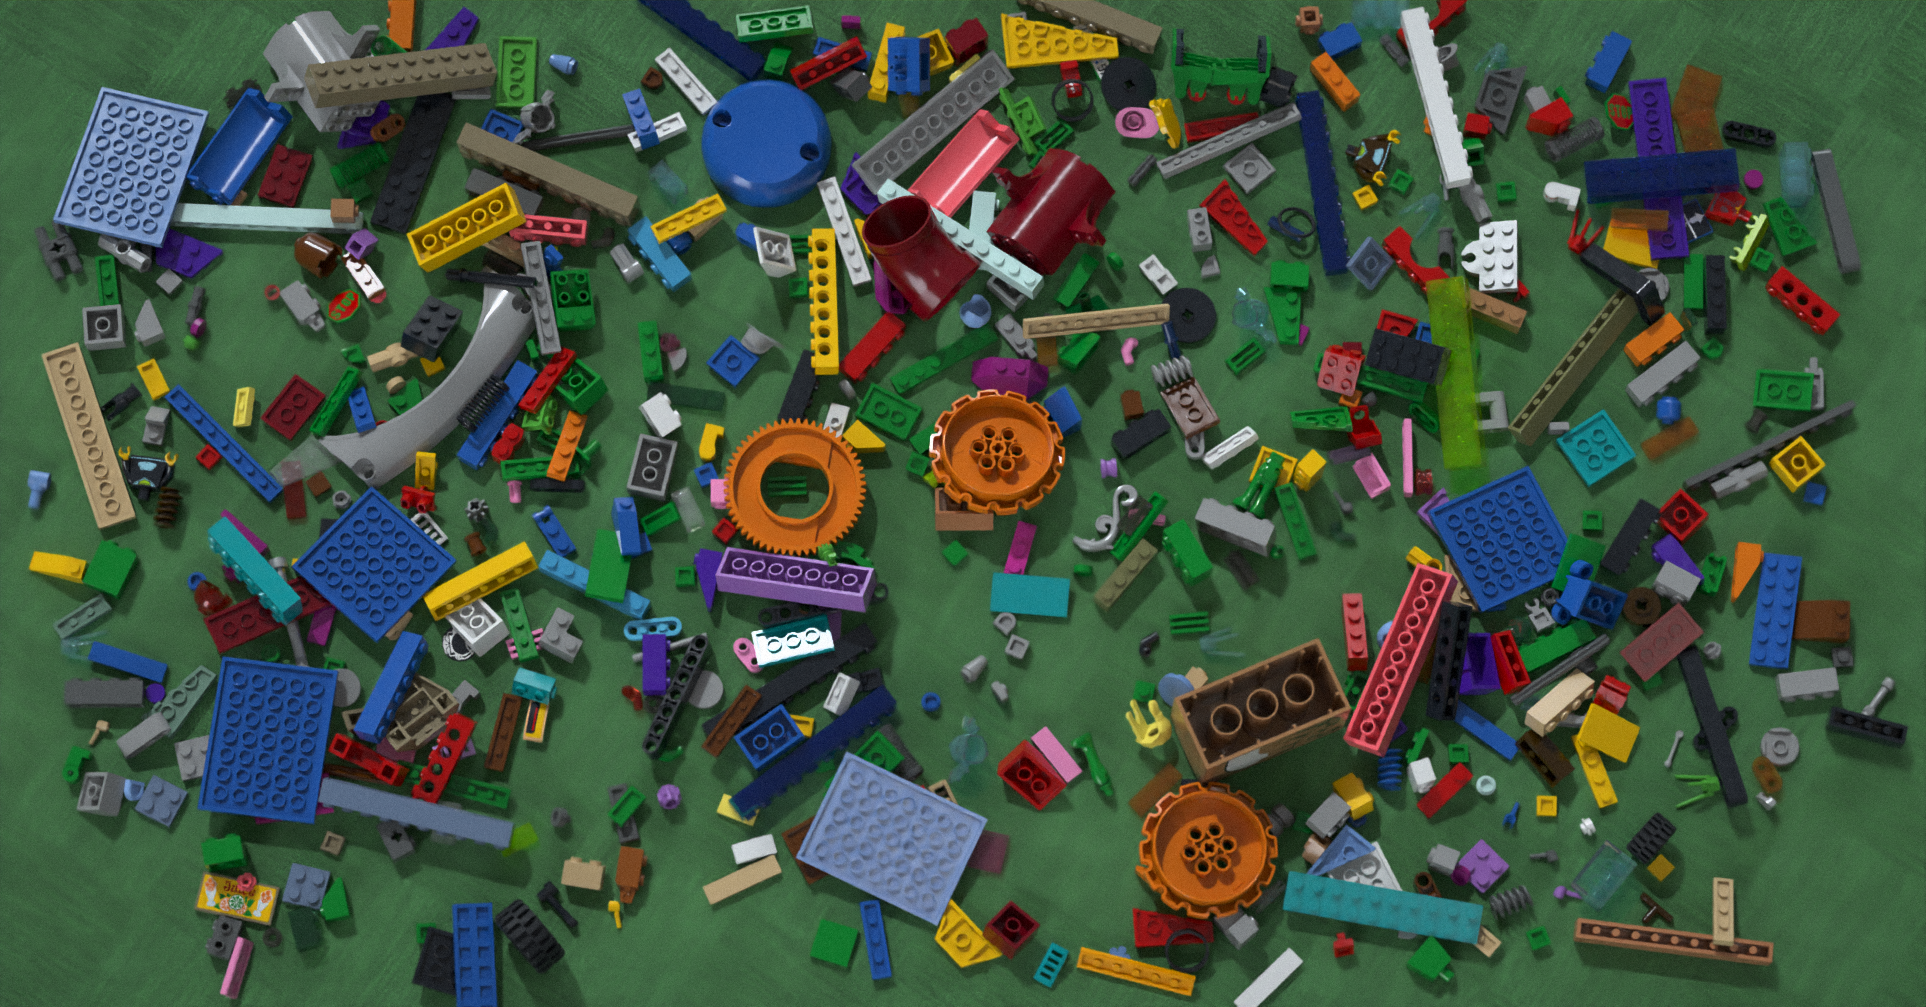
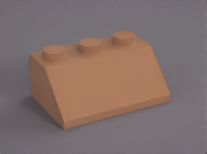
(956, 516)

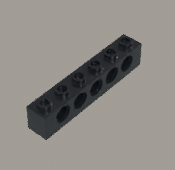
(1448, 661)

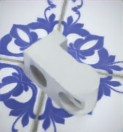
(1562, 193)

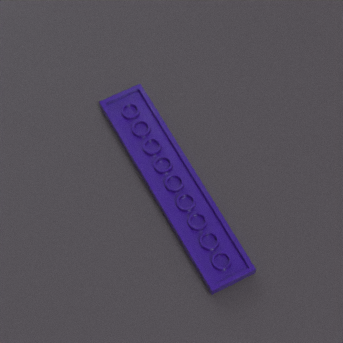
(1655, 137)

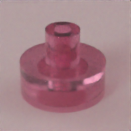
(669, 342)

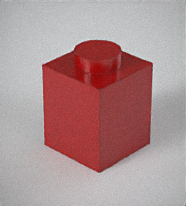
(1477, 126)

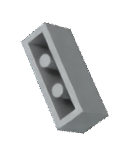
(1807, 684)

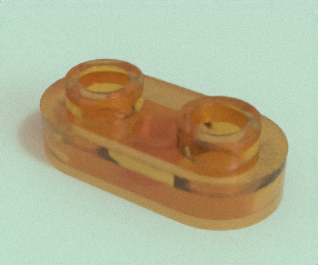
(1766, 775)

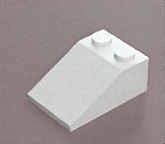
(774, 252)
(478, 626)

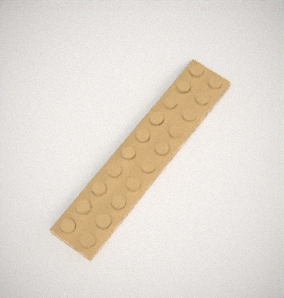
(88, 436)

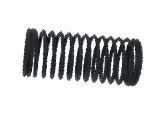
(468, 424)

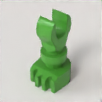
(827, 553)

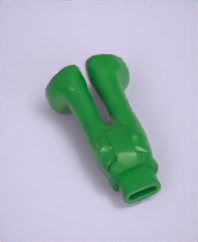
(1266, 476)
(1098, 771)

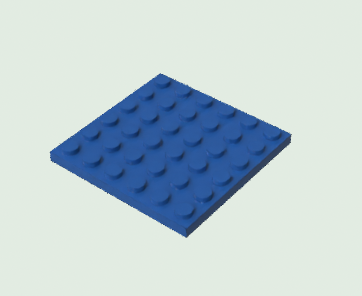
(1501, 538)
(374, 564)

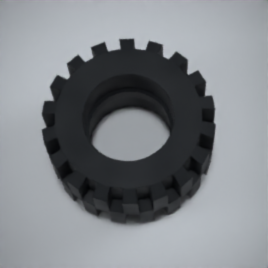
(1651, 838)

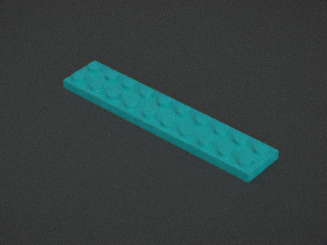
(1382, 907)

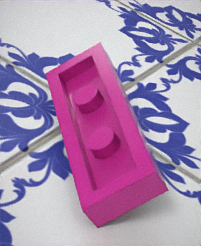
(1020, 548)

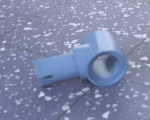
(38, 483)

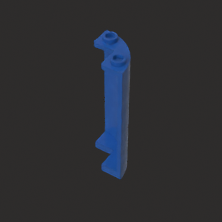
(238, 147)

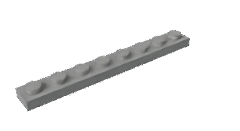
(1229, 140)

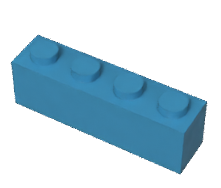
(661, 256)

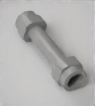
(1886, 686)

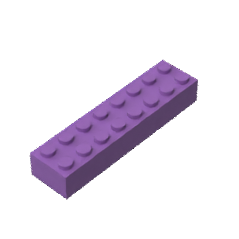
(796, 579)

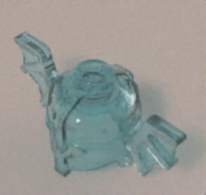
(1251, 314)
(967, 749)

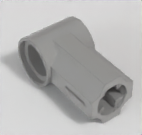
(628, 266)

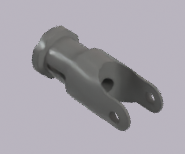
(1445, 245)

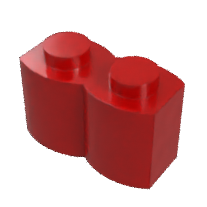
(511, 441)

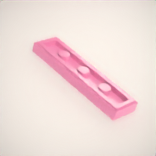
(1407, 458)

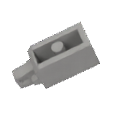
(302, 306)

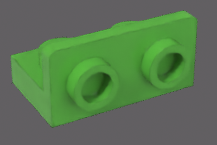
(543, 418)

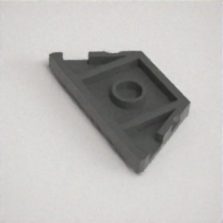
(1499, 95)

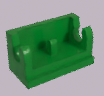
(1712, 571)

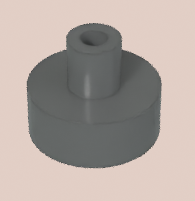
(560, 817)

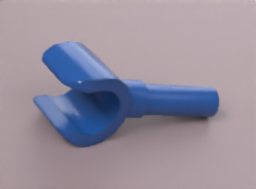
(1511, 817)

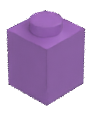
(361, 243)

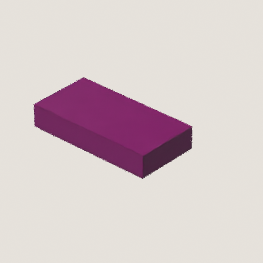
(321, 626)

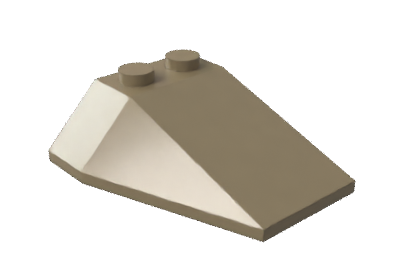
(420, 715)

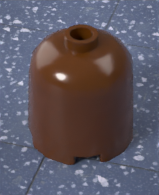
(317, 254)

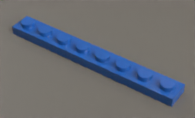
(224, 443)

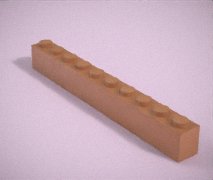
(1671, 942)

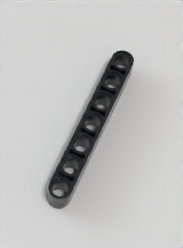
(814, 611)
(677, 706)

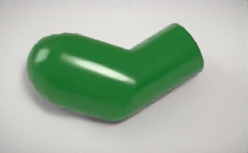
(669, 756)

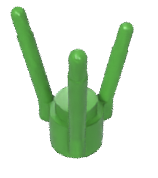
(1707, 784)

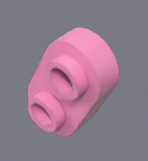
(746, 655)

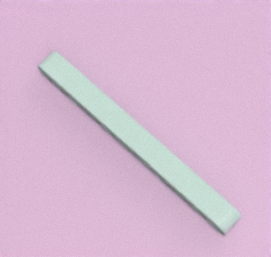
(261, 218)

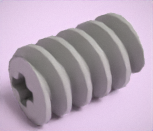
(1171, 370)

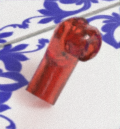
(634, 695)

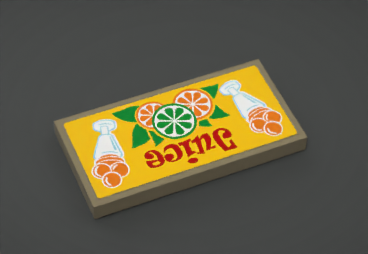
(222, 897)

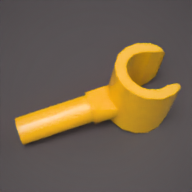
(614, 906)

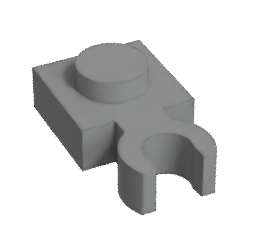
(1539, 617)

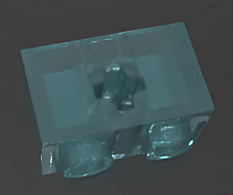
(668, 182)

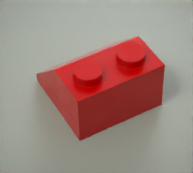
(1550, 119)

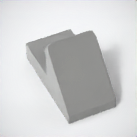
(156, 425)

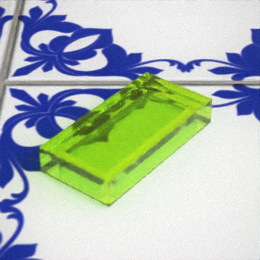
(522, 838)

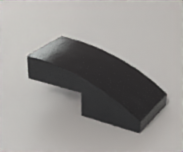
(868, 680)

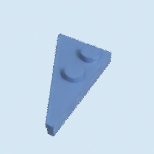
(1343, 849)

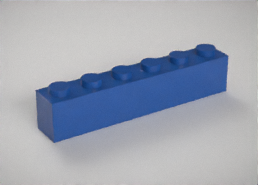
(479, 444)
(391, 687)

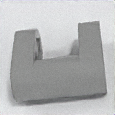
(1498, 412)

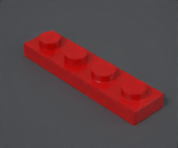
(547, 380)

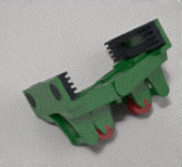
(1235, 72)

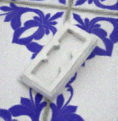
(837, 418)

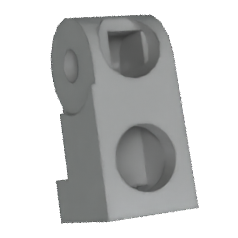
(464, 694)

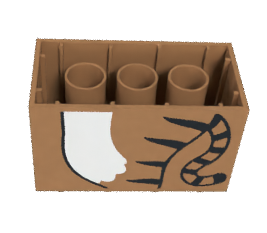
(1259, 712)

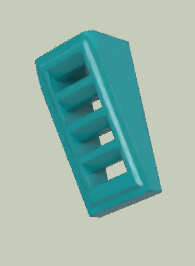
(1058, 949)

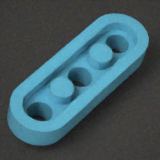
(661, 624)

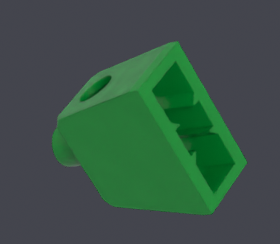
(1431, 961)

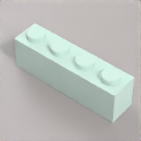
(983, 214)

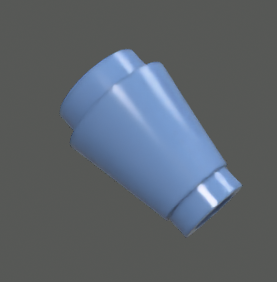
(564, 63)

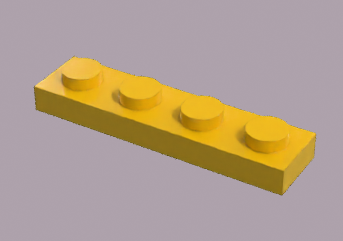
(688, 218)
(1595, 773)

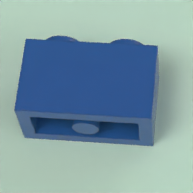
(1340, 41)

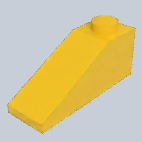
(59, 566)

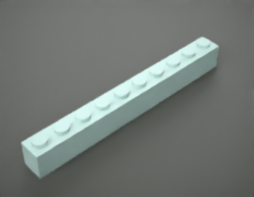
(988, 255)

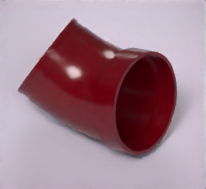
(917, 254)

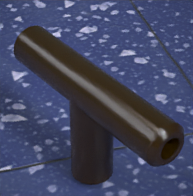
(1655, 909)

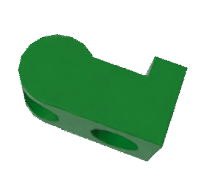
(74, 764)

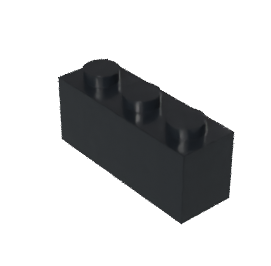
(1140, 434)

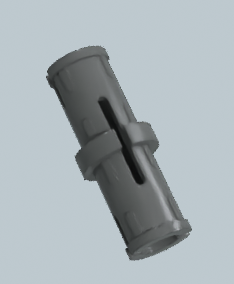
(195, 305)

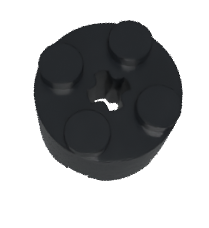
(1277, 87)

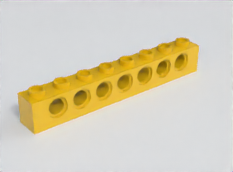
(828, 363)

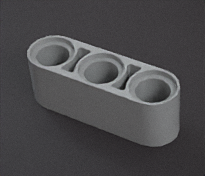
(143, 735)

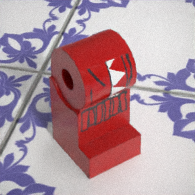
(1069, 70)

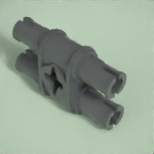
(67, 250)

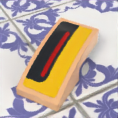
(536, 721)

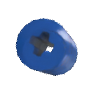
(1389, 770)

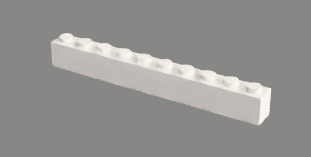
(1435, 97)

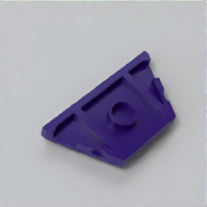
(360, 131)
(857, 191)
(185, 254)

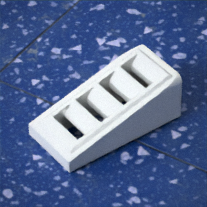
(417, 517)

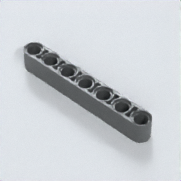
(1835, 211)

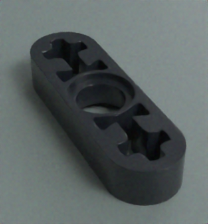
(1760, 142)
(555, 485)
(1728, 722)

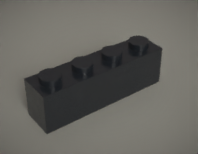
(1714, 294)
(800, 391)
(1630, 536)
(1866, 727)

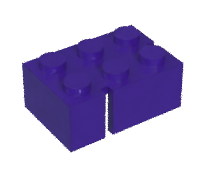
(1479, 667)

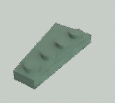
(183, 699)

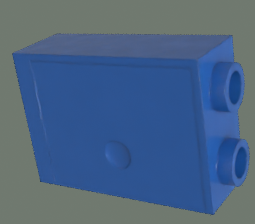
(909, 65)

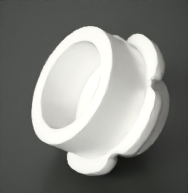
(1587, 827)

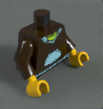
(1372, 156)

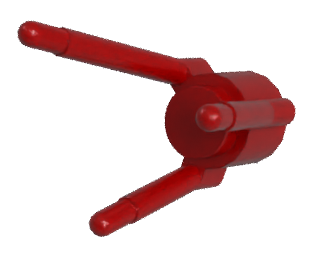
(1577, 243)

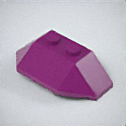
(887, 294)
(1010, 375)

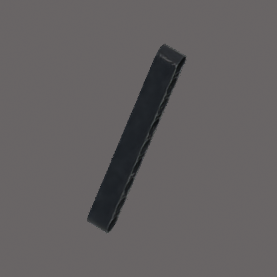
(1712, 727)

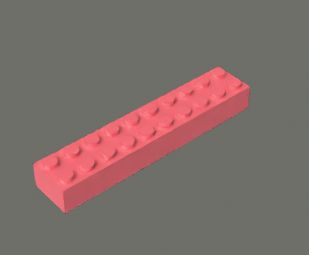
(1400, 660)

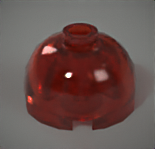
(210, 598)

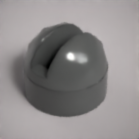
(1369, 399)

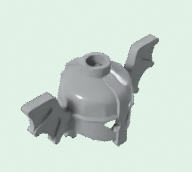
(541, 117)

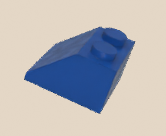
(1063, 412)

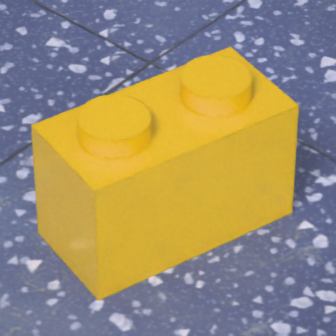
(1353, 793)

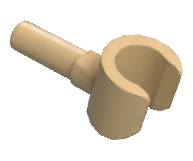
(100, 726)

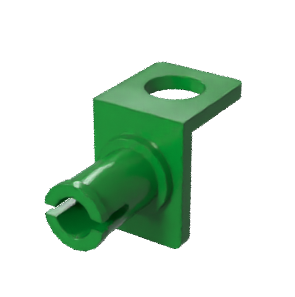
(585, 455)

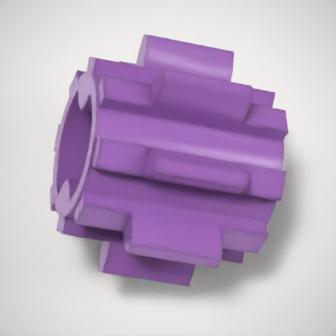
(669, 796)

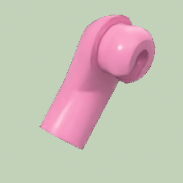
(1127, 348)

